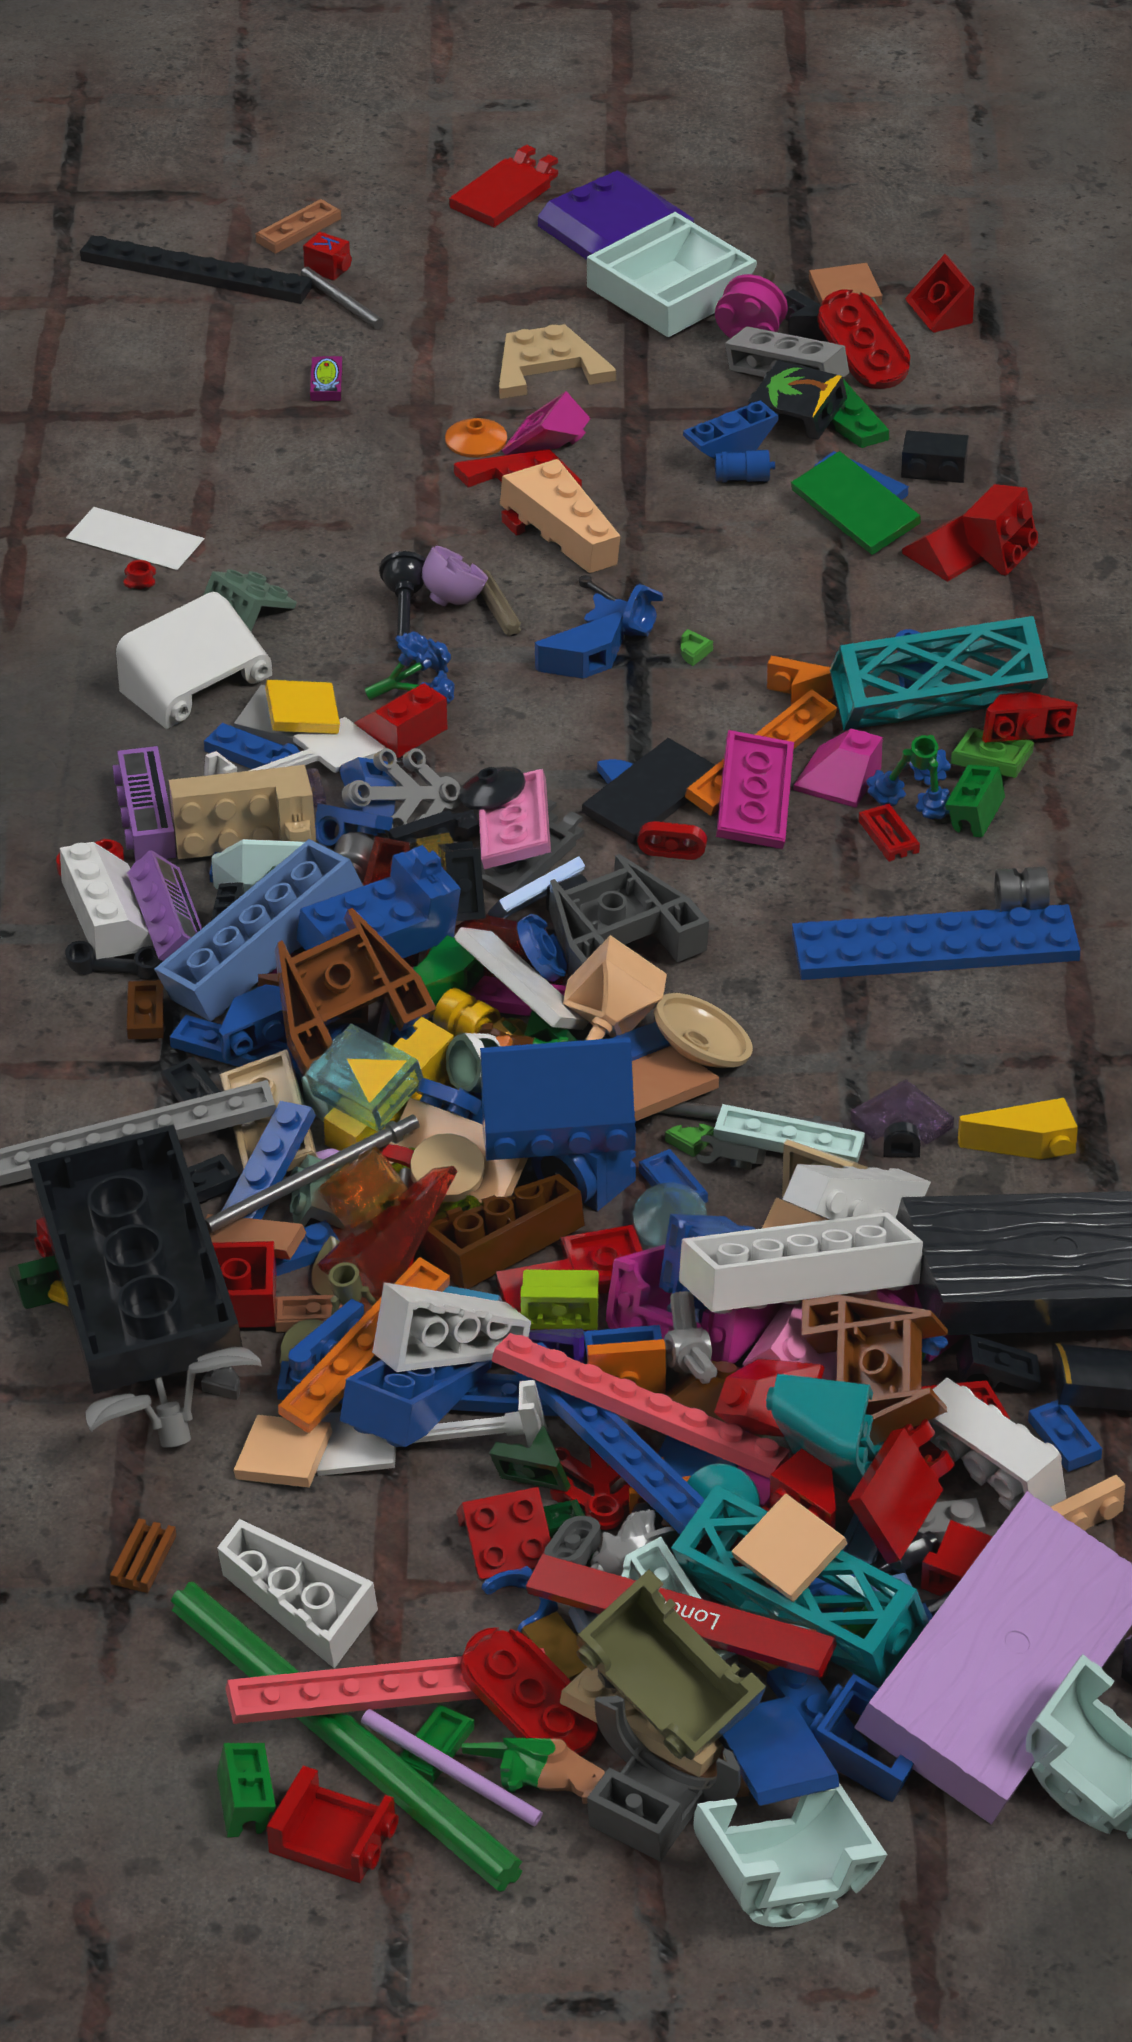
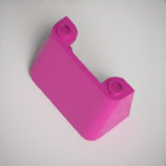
(639, 1301)

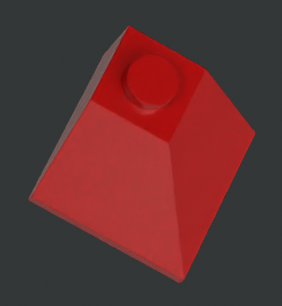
(746, 1392)

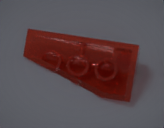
(391, 1242)

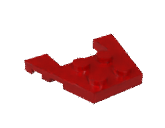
(481, 470)

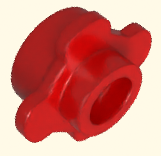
(139, 574)

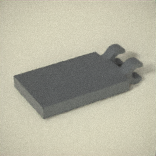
(512, 876)

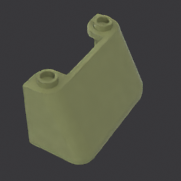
(667, 1669)

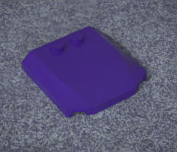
(603, 213)

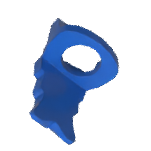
(637, 614)

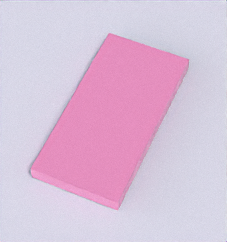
(518, 827)

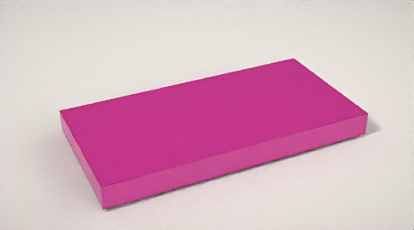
(755, 789)

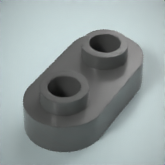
(575, 1540)

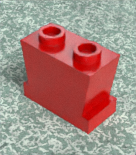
(954, 1557)

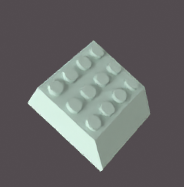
(667, 273)

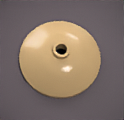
(702, 1031)

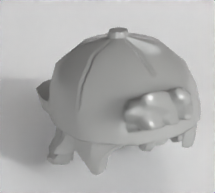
(634, 1533)

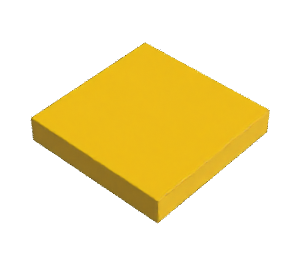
(302, 706)

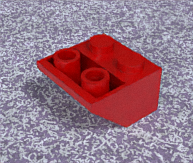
(1002, 527)
(808, 1483)

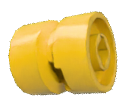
(462, 1013)

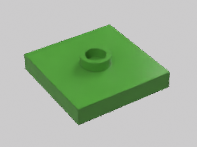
(1004, 754)

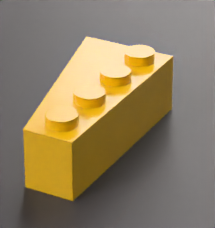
(429, 1047)

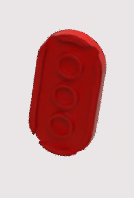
(871, 344)
(523, 1688)

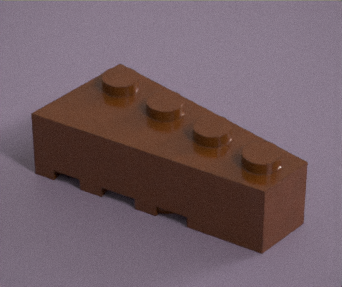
(502, 1230)

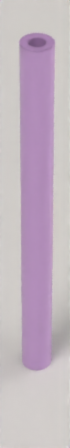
(452, 1767)

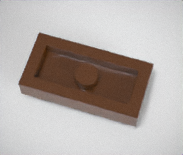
(145, 1010)

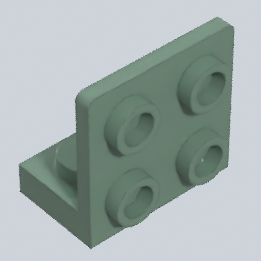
(248, 593)

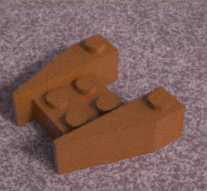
(340, 980)
(878, 1348)

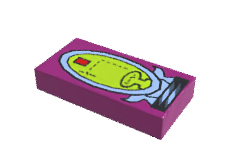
(326, 378)

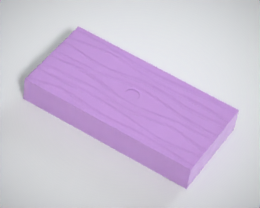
(1000, 1653)

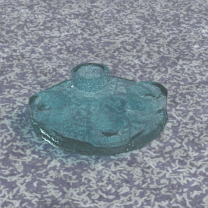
(656, 1205)

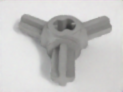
(687, 1346)

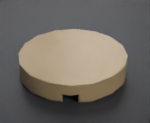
(454, 1151)

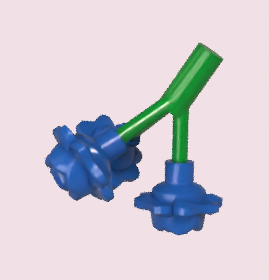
(427, 654)

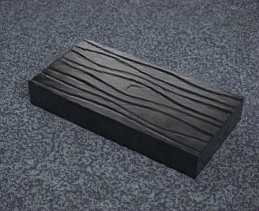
(134, 1257)
(1024, 1260)

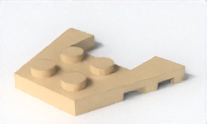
(548, 351)

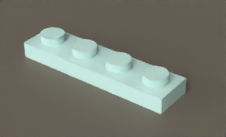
(771, 1131)

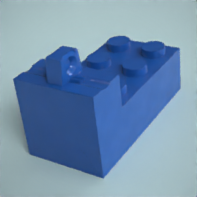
(407, 909)

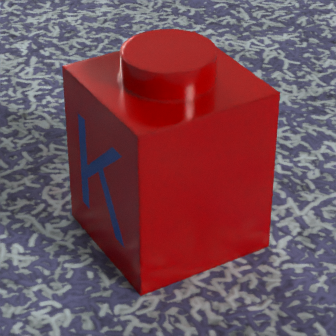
(327, 255)

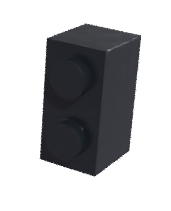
(934, 456)

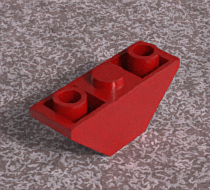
(1028, 717)

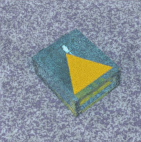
(364, 1077)

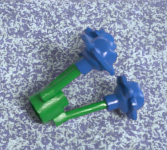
(927, 764)

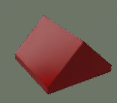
(943, 297)
(944, 550)

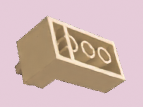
(236, 806)

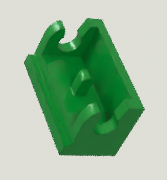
(976, 798)
(245, 1786)

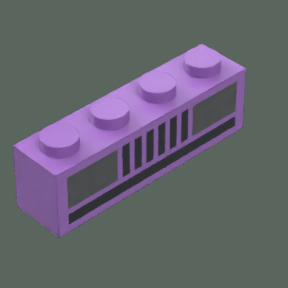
(145, 803)
(164, 903)

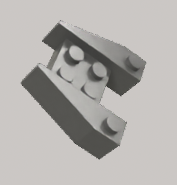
(627, 907)

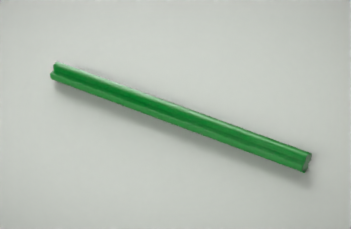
(355, 1744)

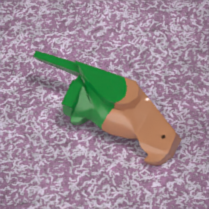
(540, 1764)

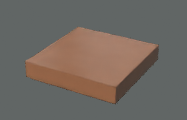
(851, 277)

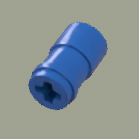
(740, 466)

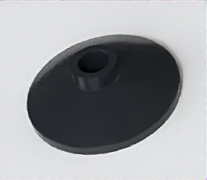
(492, 787)

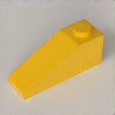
(1024, 1130)

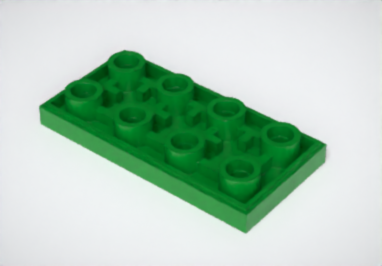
(856, 502)

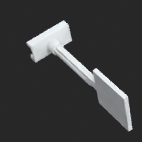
(326, 748)
(357, 1452)

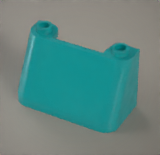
(826, 1422)

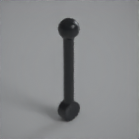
(586, 581)

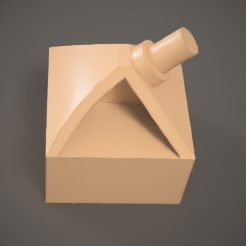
(614, 989)

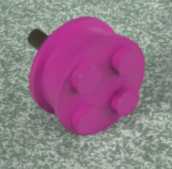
(751, 303)

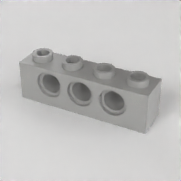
(757, 351)

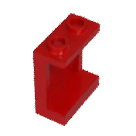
(330, 1828)

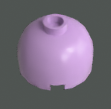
(451, 578)

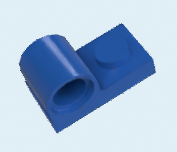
(348, 822)

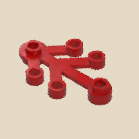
(602, 1506)

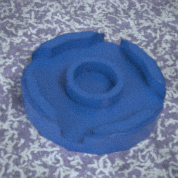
(541, 949)

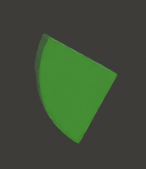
(694, 647)
(689, 1138)

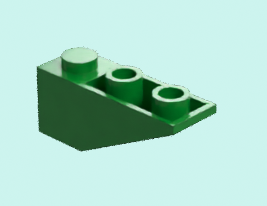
(448, 967)

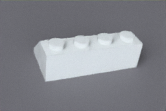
(103, 900)

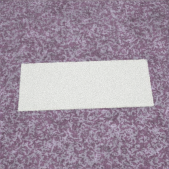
(135, 538)

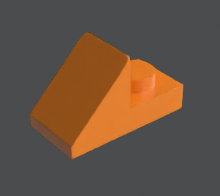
(798, 678)

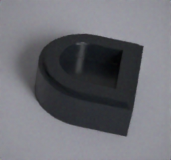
(901, 1140)

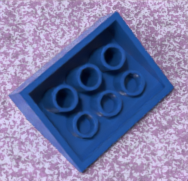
(557, 1098)

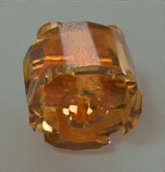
(362, 1187)

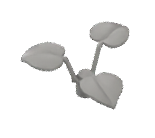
(170, 1417)

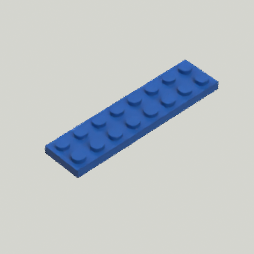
(935, 942)

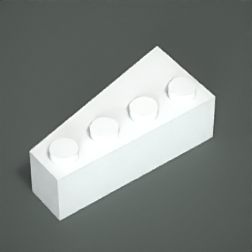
(851, 1191)
(440, 1328)
(996, 1448)
(299, 1589)

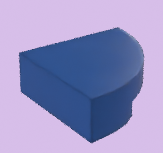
(612, 768)

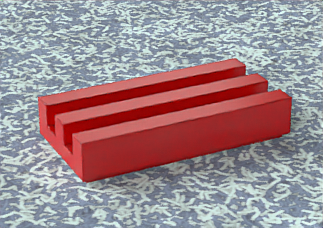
(883, 834)

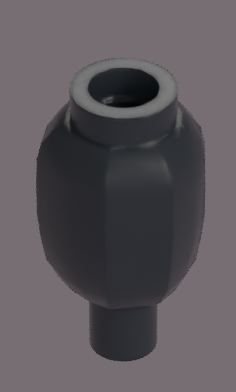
(913, 1557)

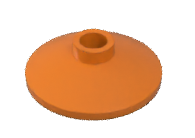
(476, 437)

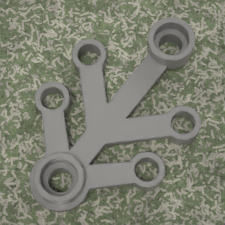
(408, 789)

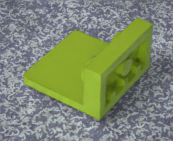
(560, 1299)

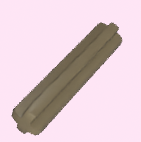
(499, 606)

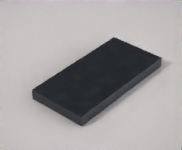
(647, 790)

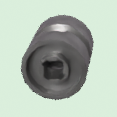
(1021, 889)

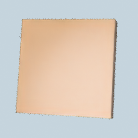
(282, 1452)
(789, 1547)

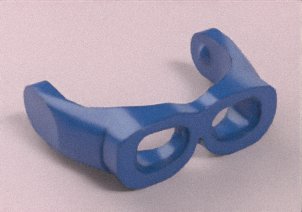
(519, 1578)

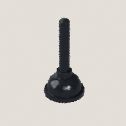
(403, 576)

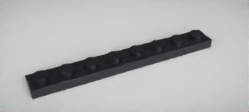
(196, 269)

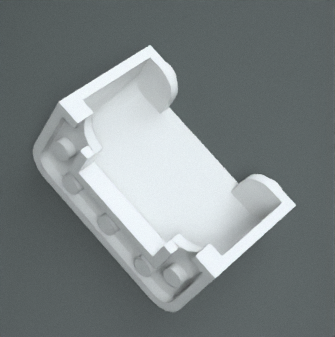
(186, 653)

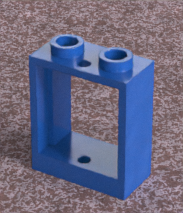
(849, 1759)

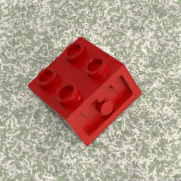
(505, 1531)

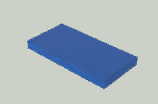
(779, 1753)

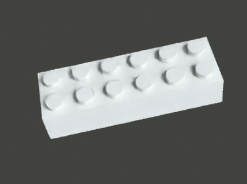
(800, 1262)

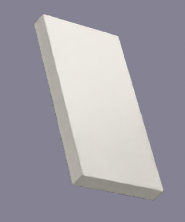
(519, 978)

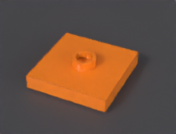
(637, 1361)

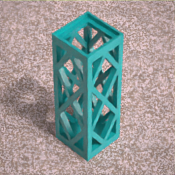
(855, 661)
(894, 1610)

